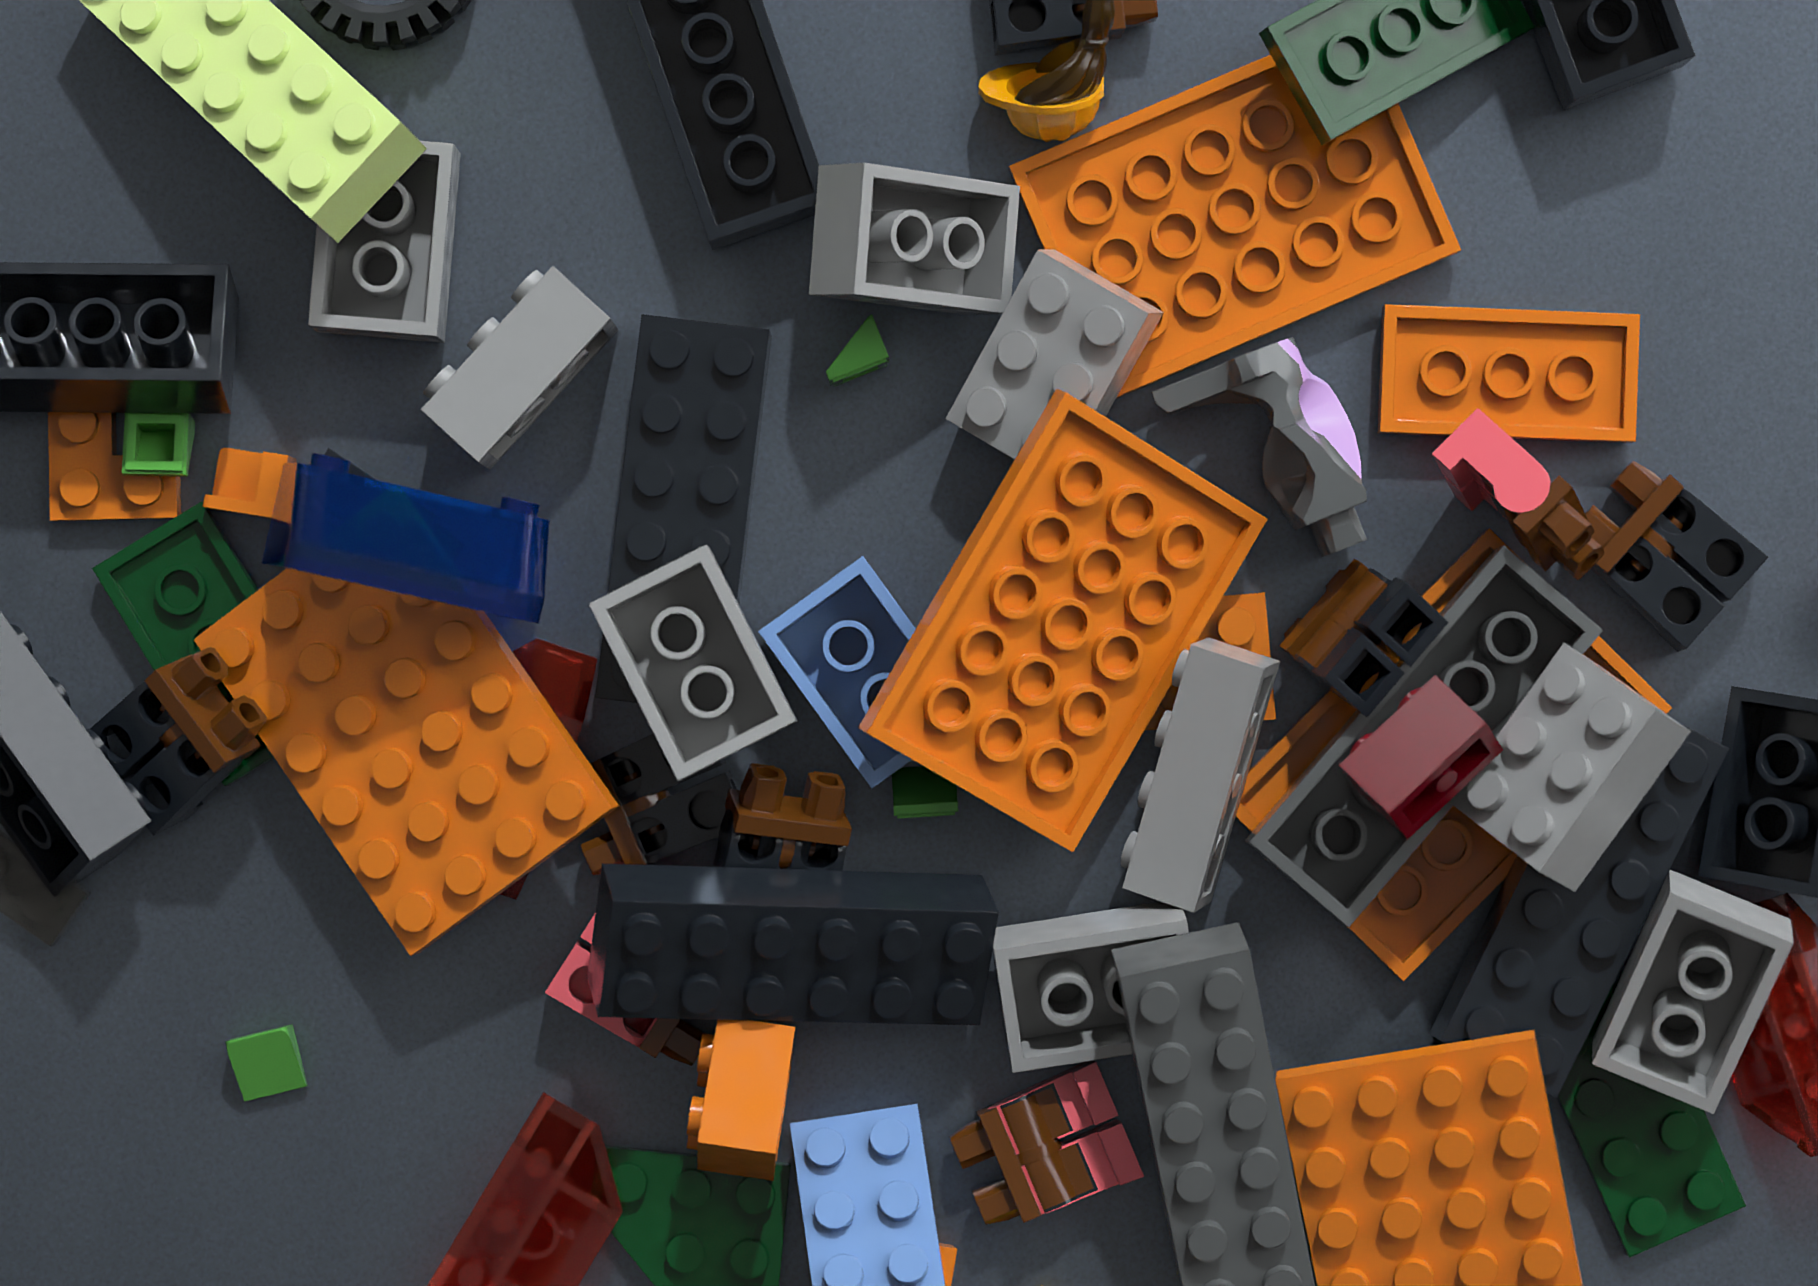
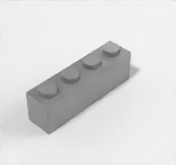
(1199, 773)

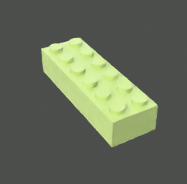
(272, 99)

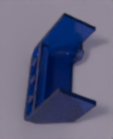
(409, 540)

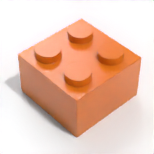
(744, 1100)

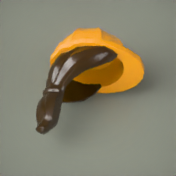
(1063, 89)

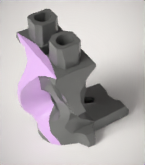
(1311, 448)

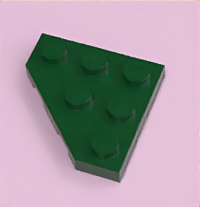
(698, 1223)

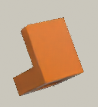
(246, 482)

